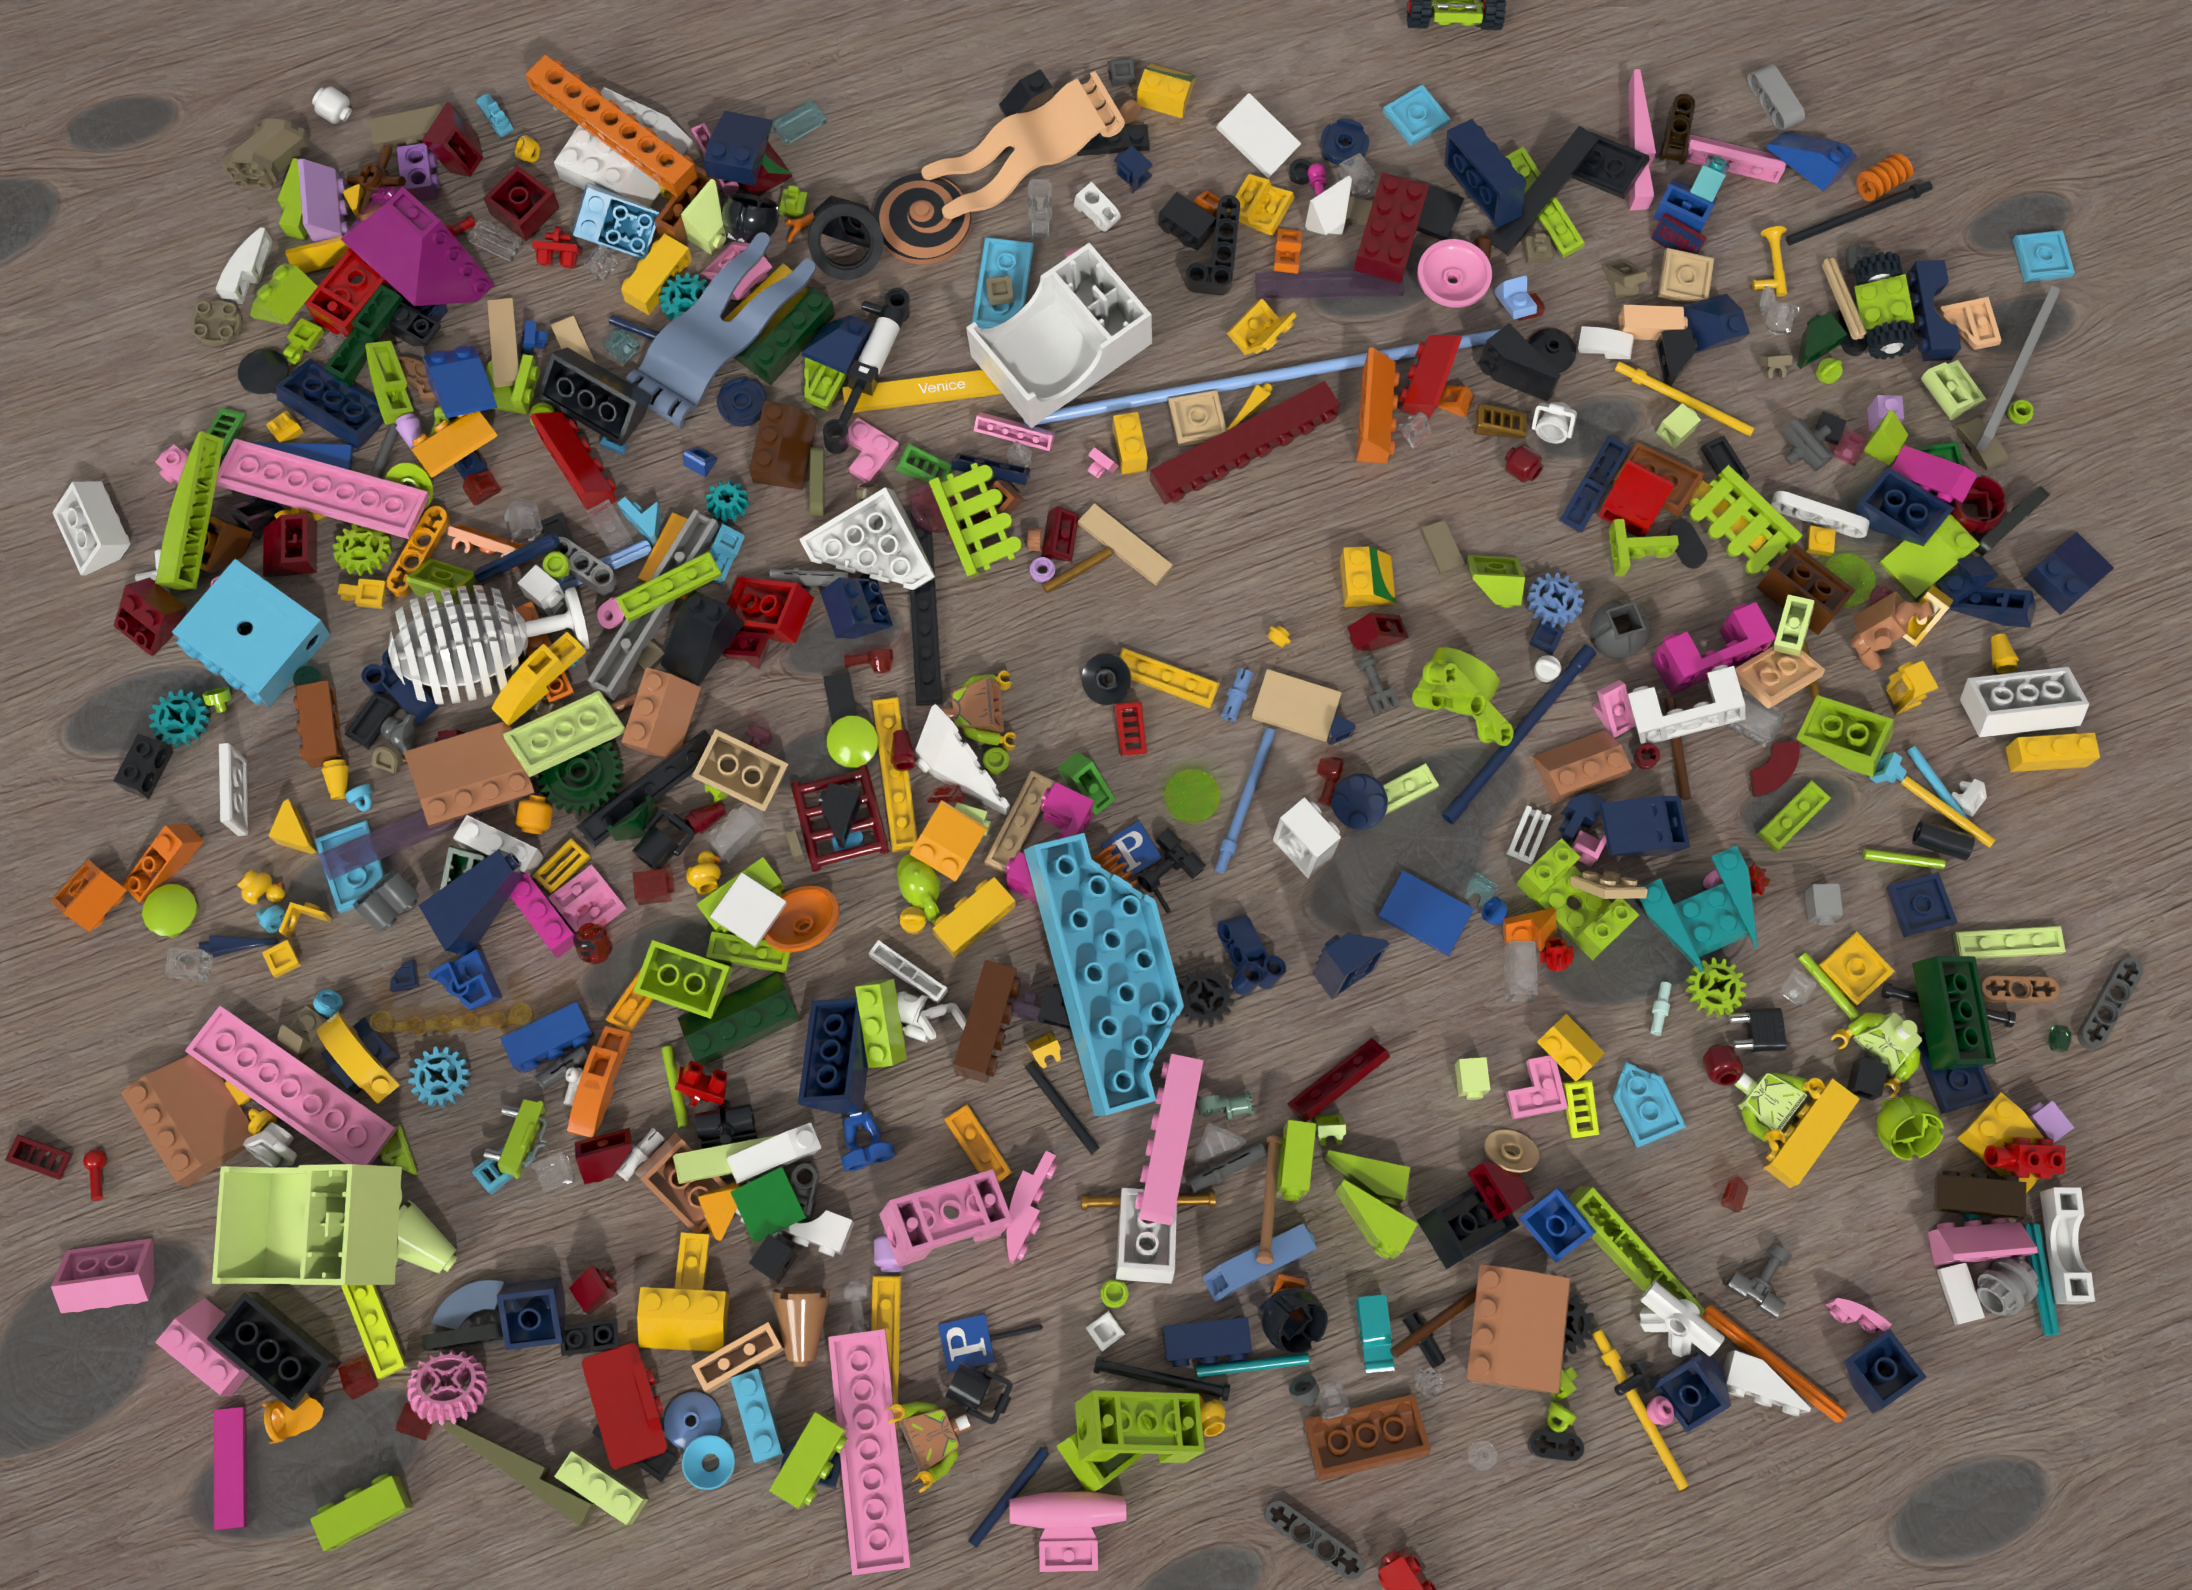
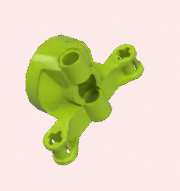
(1465, 687)

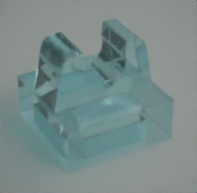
(621, 346)
(1482, 886)

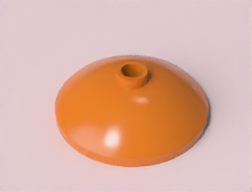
(805, 920)

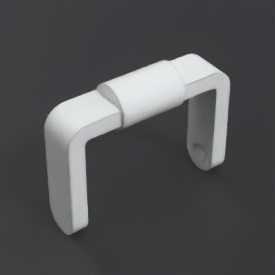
(937, 1011)

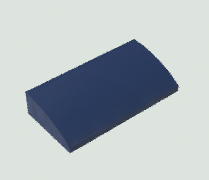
(330, 404)

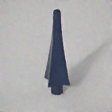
(224, 945)

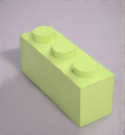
(601, 1488)

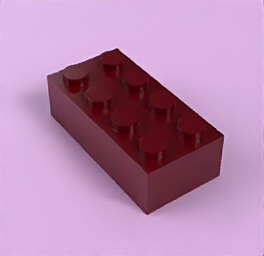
(1391, 227)

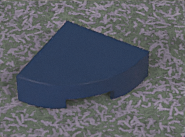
(405, 977)

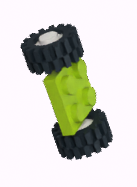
(1884, 305)

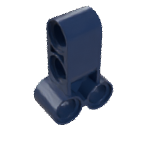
(403, 694)
(1249, 956)

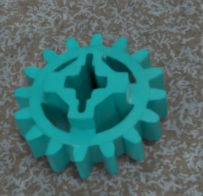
(686, 294)
(191, 712)

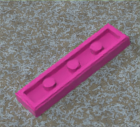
(230, 1468)

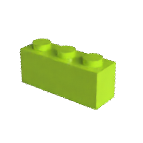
(759, 872)
(881, 1023)
(810, 1460)
(360, 1512)

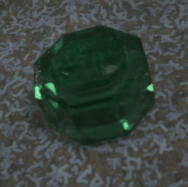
(2059, 1038)

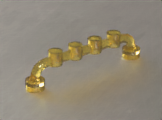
(520, 1015)

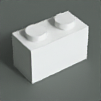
(543, 592)

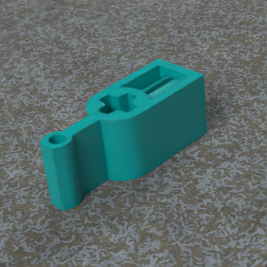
(1375, 1333)

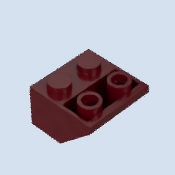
(454, 142)
(290, 546)
(148, 615)

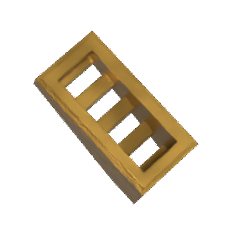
(1493, 413)

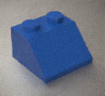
(1557, 1224)

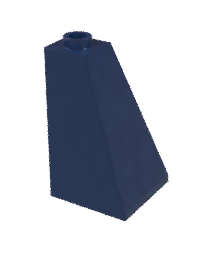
(471, 902)

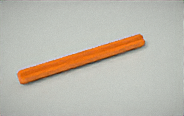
(1781, 1368)

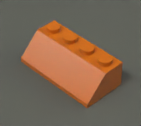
(1376, 408)

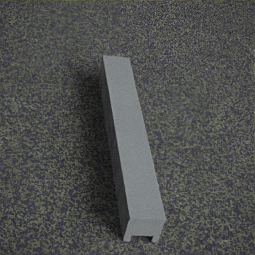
(634, 636)

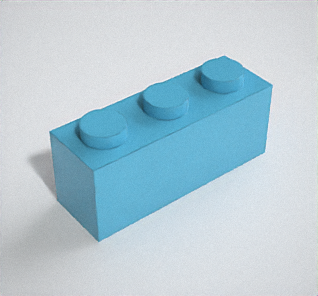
(757, 1416)

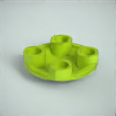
(852, 741)
(169, 910)

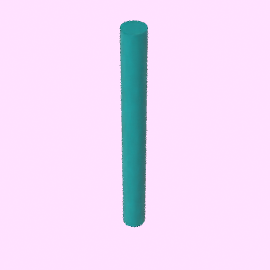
(1252, 1365)

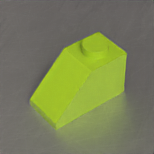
(1887, 439)

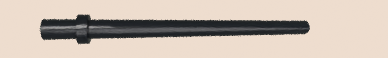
(1913, 192)

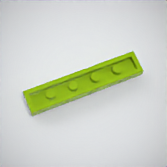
(1554, 218)

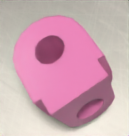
(610, 614)

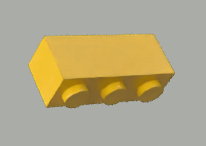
(662, 263)
(2052, 752)
(973, 916)

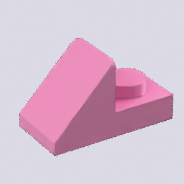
(1615, 708)

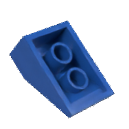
(1814, 158)
(459, 381)

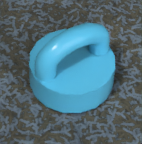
(359, 793)
(271, 918)
(327, 1003)

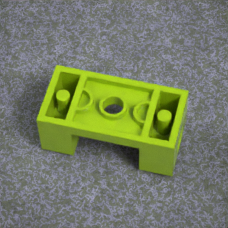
(1596, 921)
(1112, 1425)

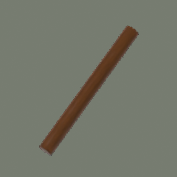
(1679, 758)
(1433, 1324)

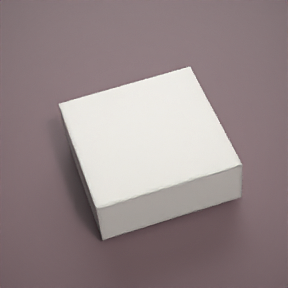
(1105, 1331)

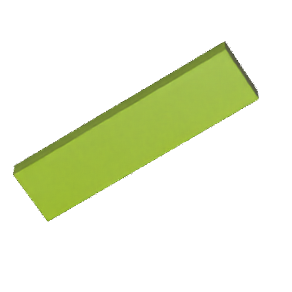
(668, 586)

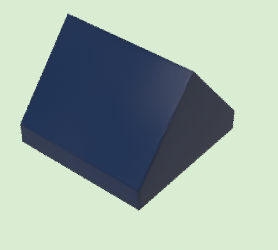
(1340, 730)

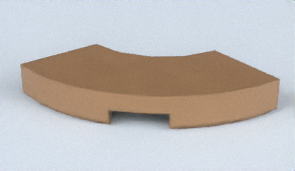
(416, 377)

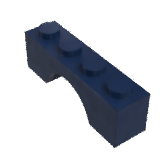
(1936, 337)

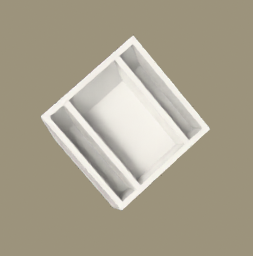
(594, 162)

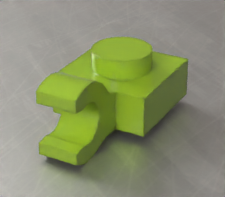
(303, 336)

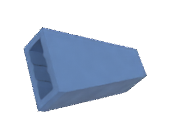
(1245, 1270)

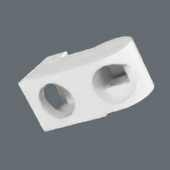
(1097, 207)

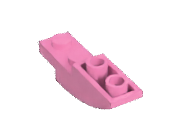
(1022, 1213)

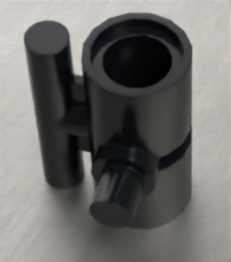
(725, 1125)

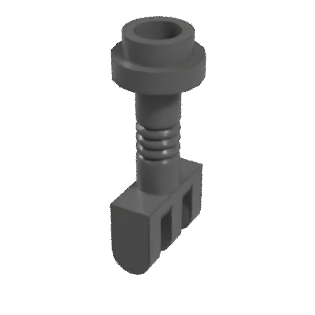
(1368, 664)

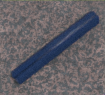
(517, 557)

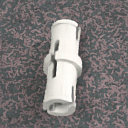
(640, 1154)

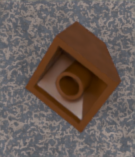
(224, 544)

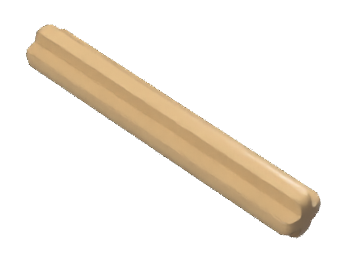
(1844, 298)

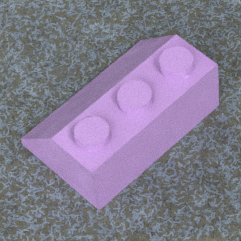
(322, 201)

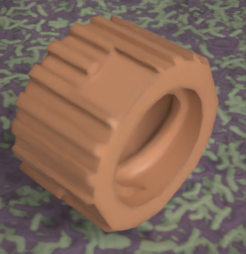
(1034, 539)

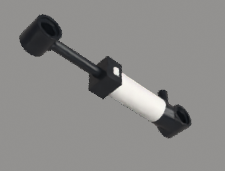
(865, 372)

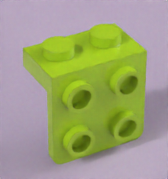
(521, 395)

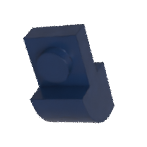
(1579, 811)

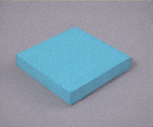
(1416, 115)
(2043, 256)

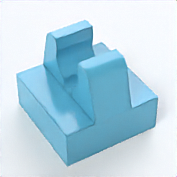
(1889, 769)

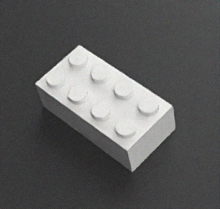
(2024, 701)

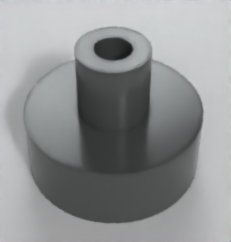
(1304, 1390)

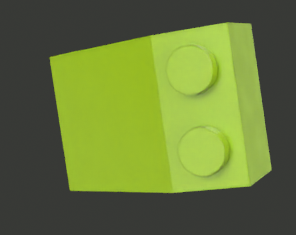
(282, 295)
(1921, 566)
(1847, 734)
(1379, 1223)
(1097, 1474)

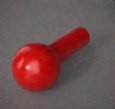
(94, 1162)

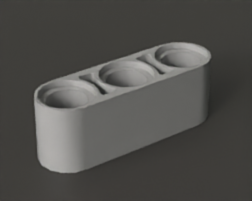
(1776, 97)
(593, 573)

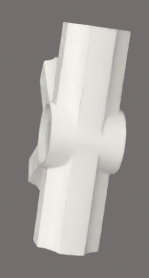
(1680, 1320)

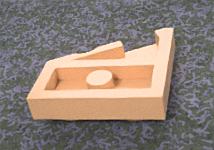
(1974, 322)

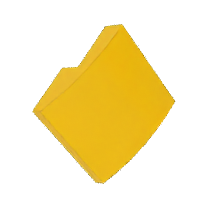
(1262, 204)

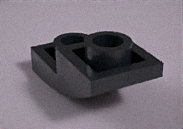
(590, 1337)

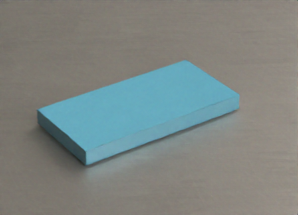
(1002, 259)

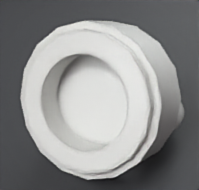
(1547, 668)

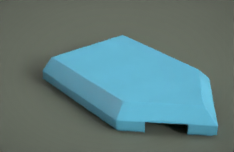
(1646, 1105)

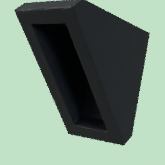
(255, 514)

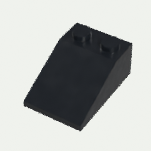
(1517, 364)
(700, 637)
(1463, 1227)

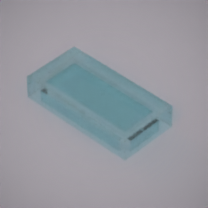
(799, 122)

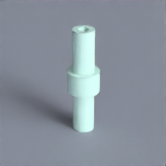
(1661, 1008)

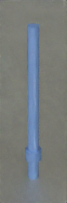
(1229, 844)

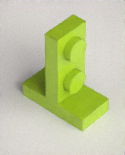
(1636, 547)

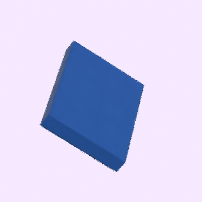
(1425, 913)

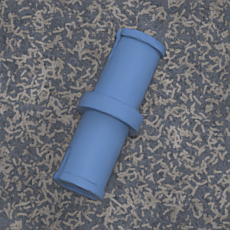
(1237, 695)

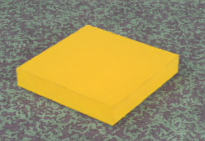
(1856, 968)

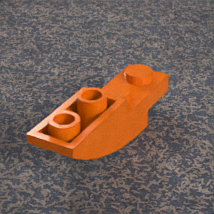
(560, 686)
(597, 1081)

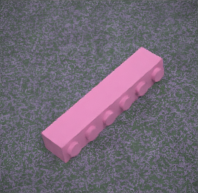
(1170, 1140)

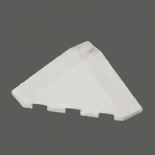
(873, 540)
(954, 762)

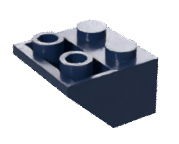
(855, 607)

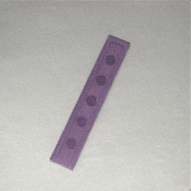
(1324, 285)
(382, 843)

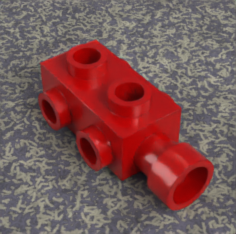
(2026, 1157)

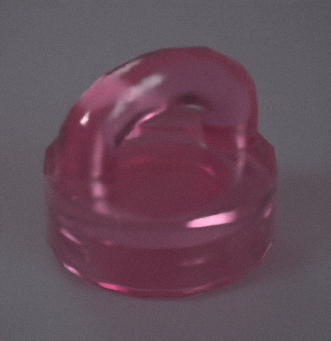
(758, 736)

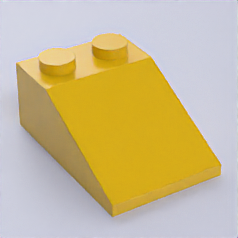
(1996, 1125)

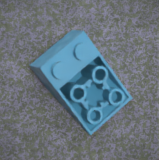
(615, 221)

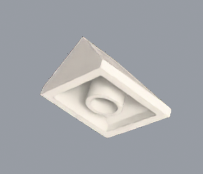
(1329, 209)

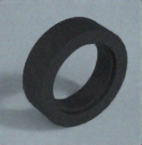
(834, 269)

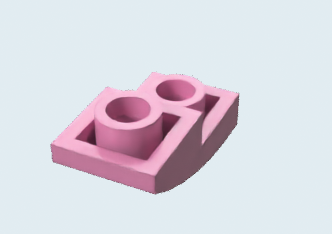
(1850, 1311)

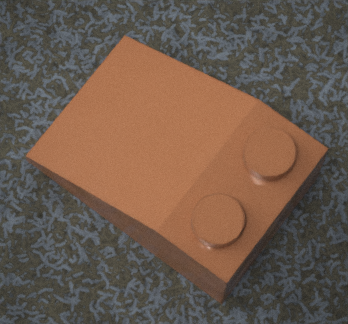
(682, 1199)

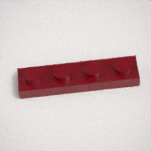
(1338, 1080)

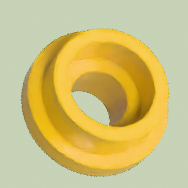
(1279, 636)

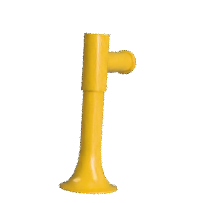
(1774, 235)

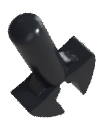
(1638, 1379)

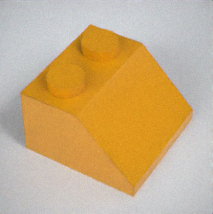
(948, 840)

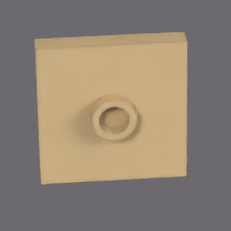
(1685, 276)
(1196, 417)

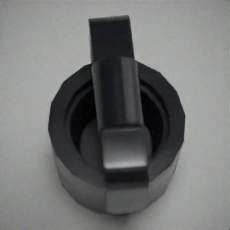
(657, 847)
(970, 1387)

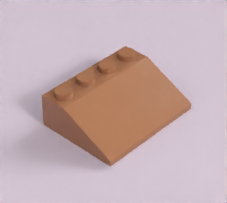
(467, 775)
(189, 1118)
(1518, 1329)

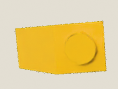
(1939, 604)

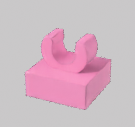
(1101, 463)

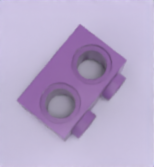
(418, 172)

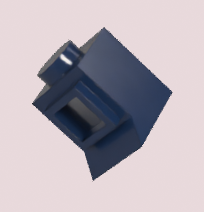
(1133, 167)

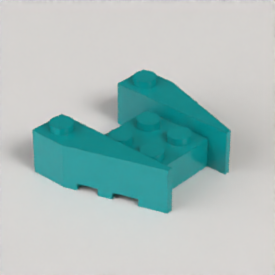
(1710, 917)

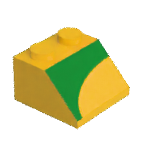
(1165, 90)
(1366, 577)

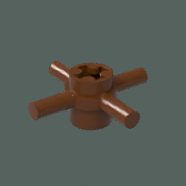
(374, 176)

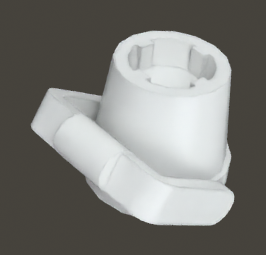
(1555, 422)
(271, 1146)

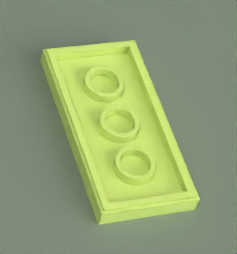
(564, 733)

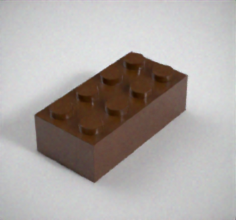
(986, 1020)

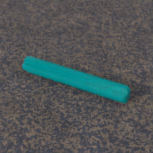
(2045, 1295)

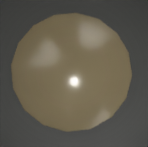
(215, 322)

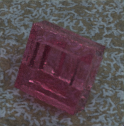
(1850, 448)

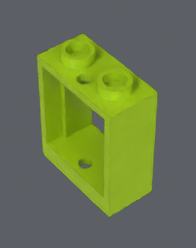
(1296, 1160)

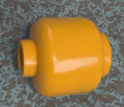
(534, 815)

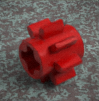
(1758, 879)
(1557, 954)

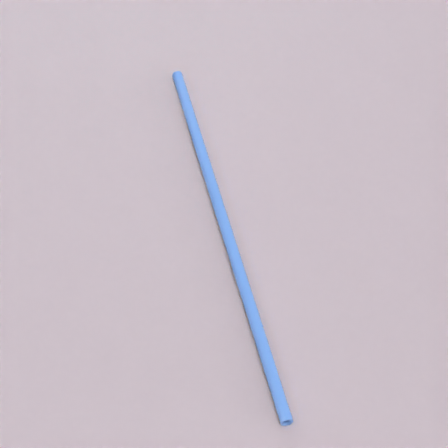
(1245, 380)

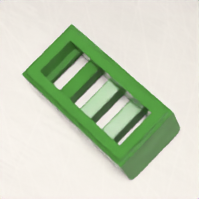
(232, 433)
(928, 459)

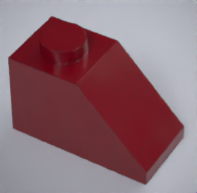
(1377, 631)
(602, 1155)
(1500, 1188)

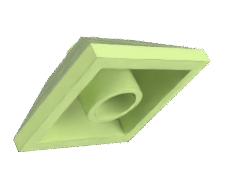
(704, 219)

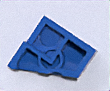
(469, 980)

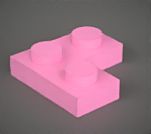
(875, 450)
(1544, 1095)

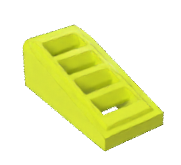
(1588, 1095)

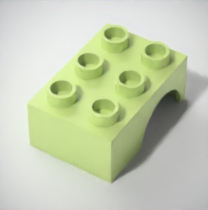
(308, 1225)

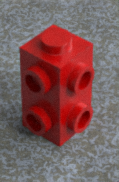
(1402, 1572)

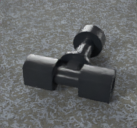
(1175, 858)

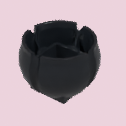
(747, 216)
(1293, 1319)

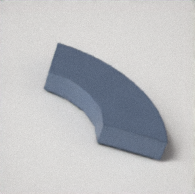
(466, 1302)

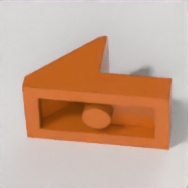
(1533, 926)

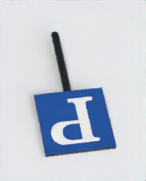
(1137, 852)
(970, 1341)

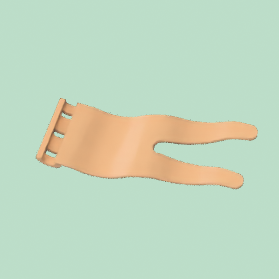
(1039, 140)

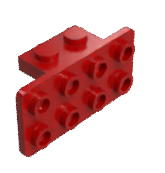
(625, 1405)

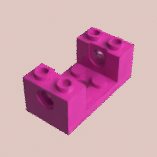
(1745, 637)
(1062, 809)

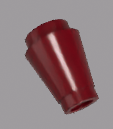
(902, 752)
(704, 817)

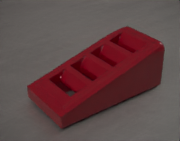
(18, 1146)

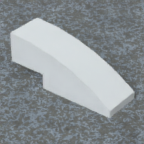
(245, 267)

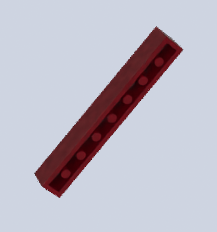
(1244, 443)

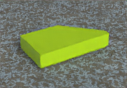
(399, 1153)

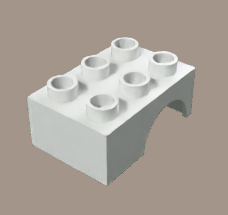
(1064, 338)

